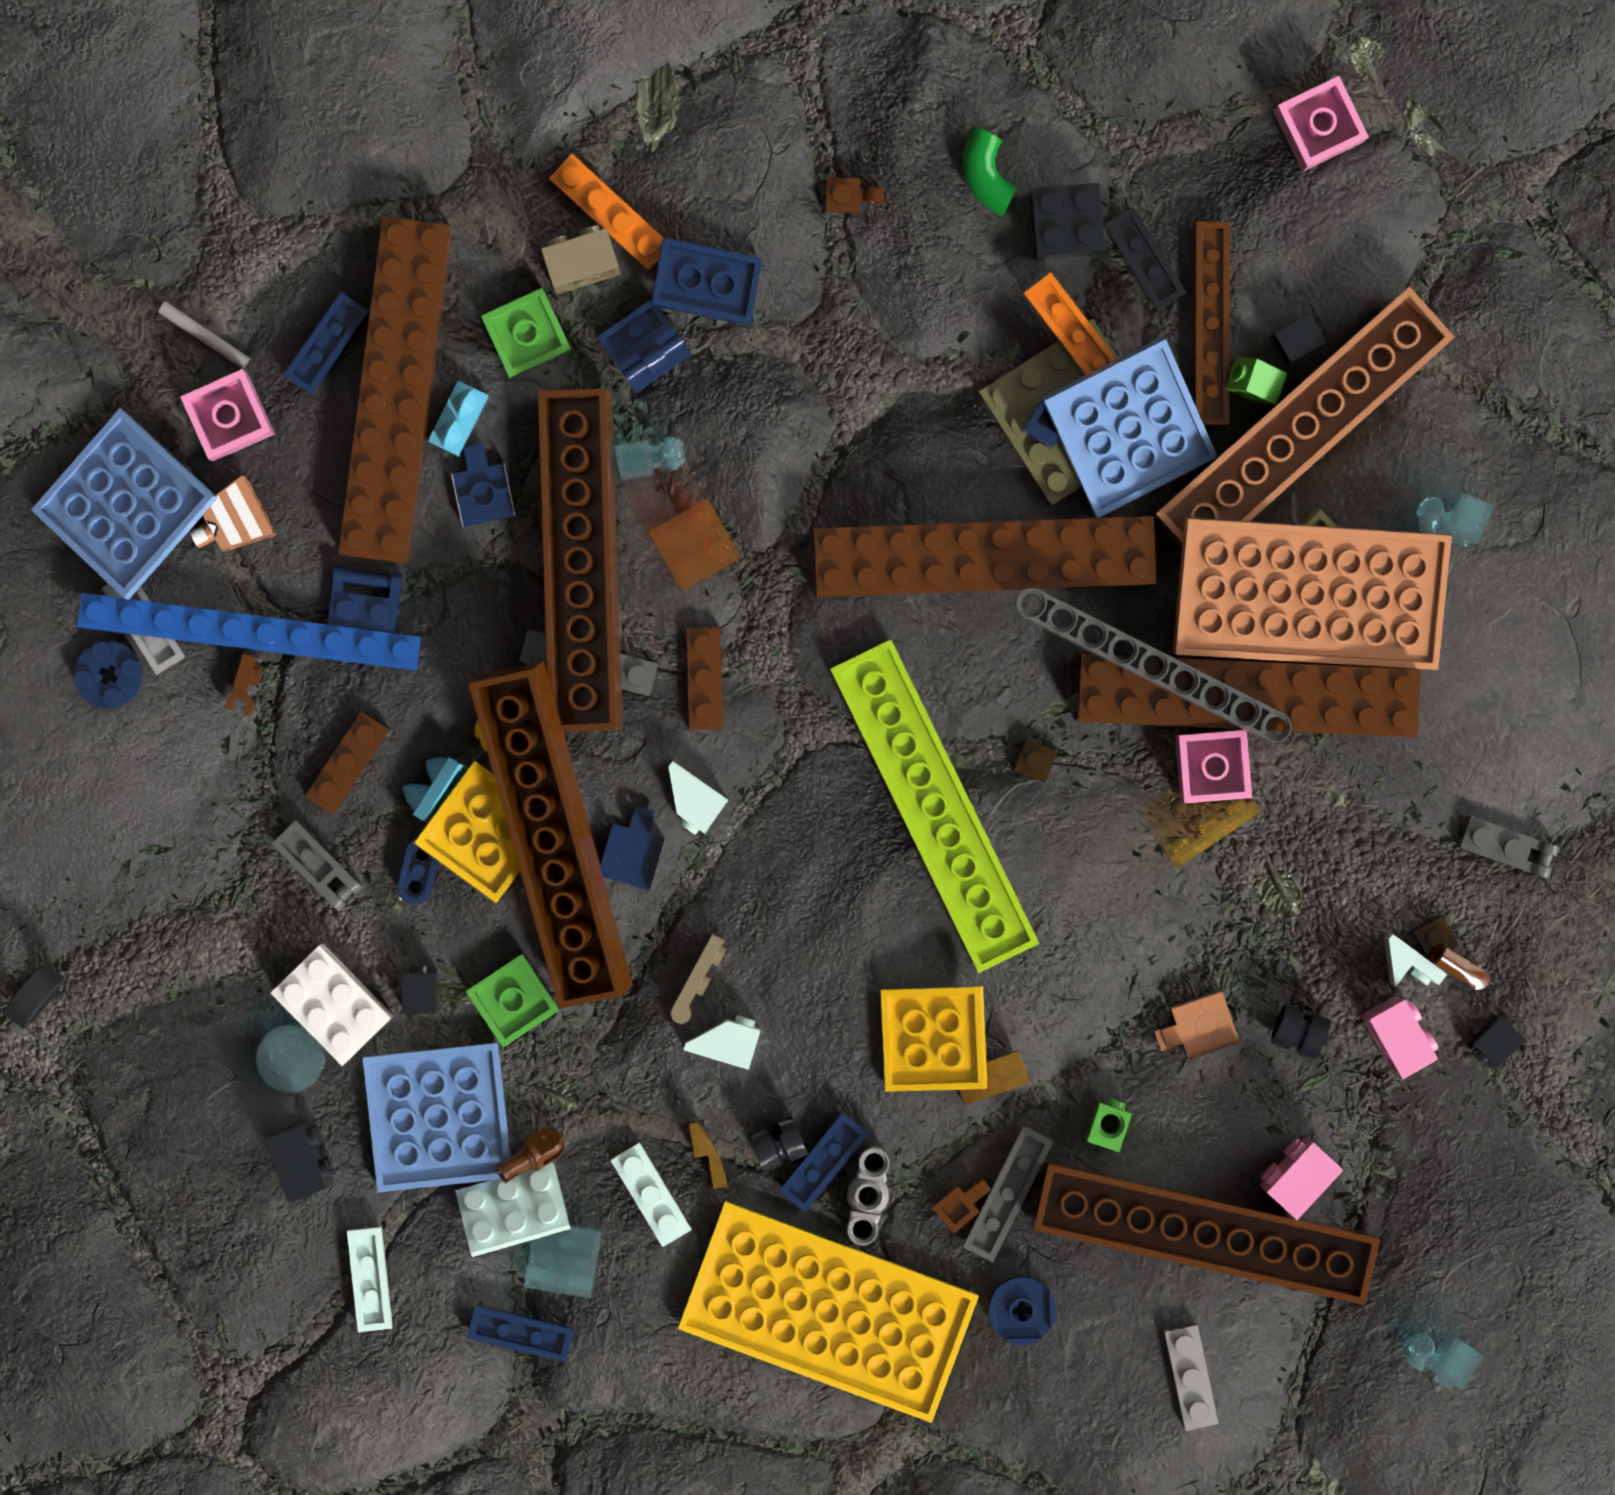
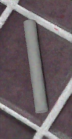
(203, 335)

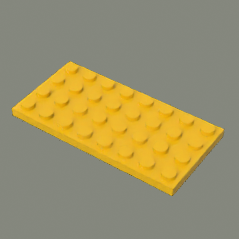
(828, 1311)

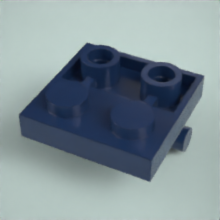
(644, 346)

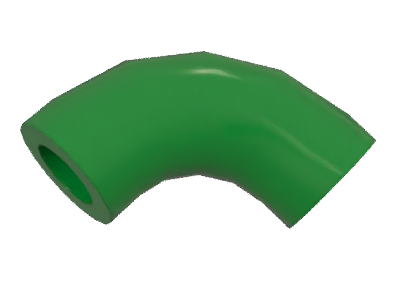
(981, 171)

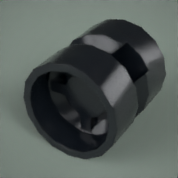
(1300, 1031)
(778, 1143)

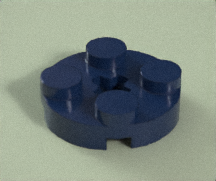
(89, 679)
(1035, 1324)

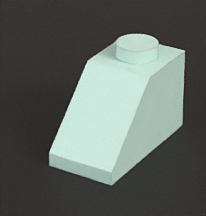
(694, 800)
(727, 1042)

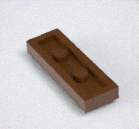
(704, 679)
(347, 763)

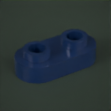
(419, 870)

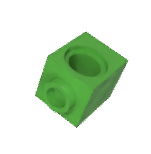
(1256, 381)
(1109, 1140)

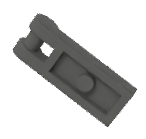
(1507, 846)
(316, 864)

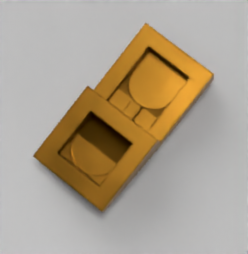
(1002, 1075)
(704, 1146)

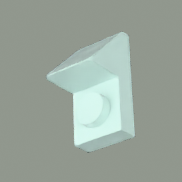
(1402, 957)

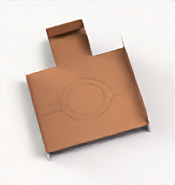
(1200, 1026)

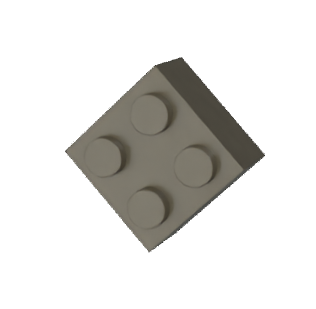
(580, 259)

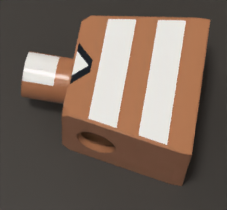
(234, 518)

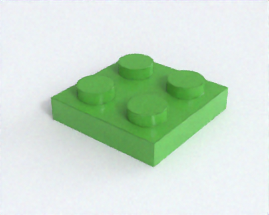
(526, 333)
(512, 1000)

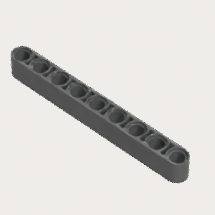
(1169, 666)

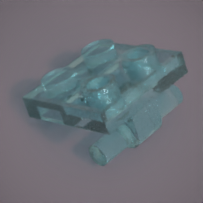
(564, 1261)

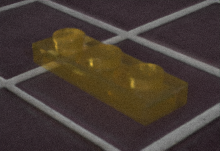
(1212, 831)

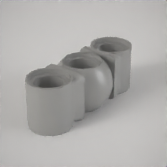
(863, 1211)

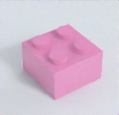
(1320, 123)
(227, 415)
(1213, 766)
(1400, 1037)
(1300, 1176)

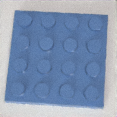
(1129, 427)
(124, 504)
(436, 1116)

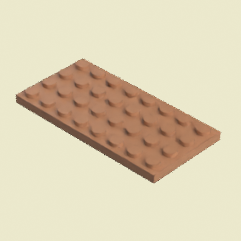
(1311, 593)

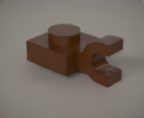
(846, 195)
(247, 675)
(958, 1206)

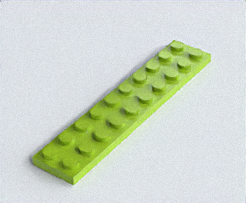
(934, 806)

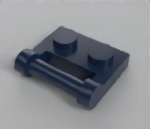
(363, 610)

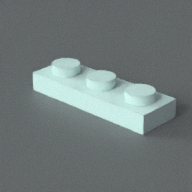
(651, 1194)
(369, 1279)

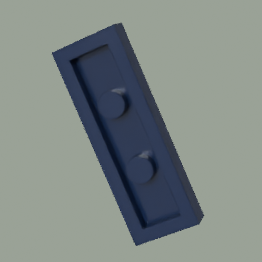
(326, 343)
(823, 1162)
(520, 1333)

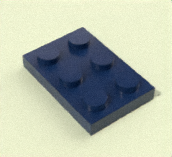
(706, 281)

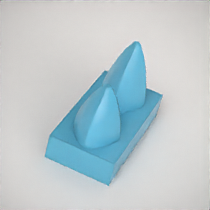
(458, 418)
(427, 800)

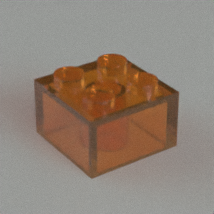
(695, 545)

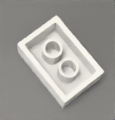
(332, 1004)

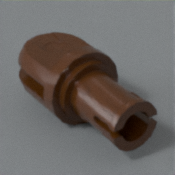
(533, 1154)

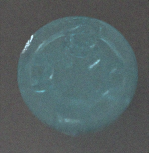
(290, 1058)

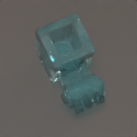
(640, 460)
(1464, 521)
(1452, 1363)

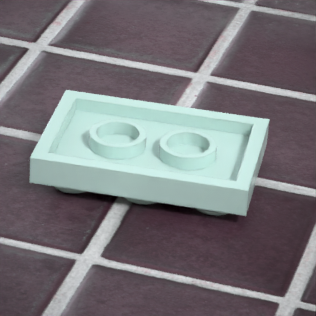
(514, 1212)

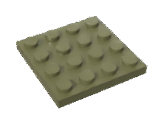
(1015, 399)

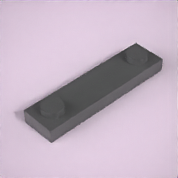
(636, 673)
(1007, 1193)

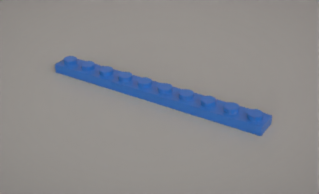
(248, 632)

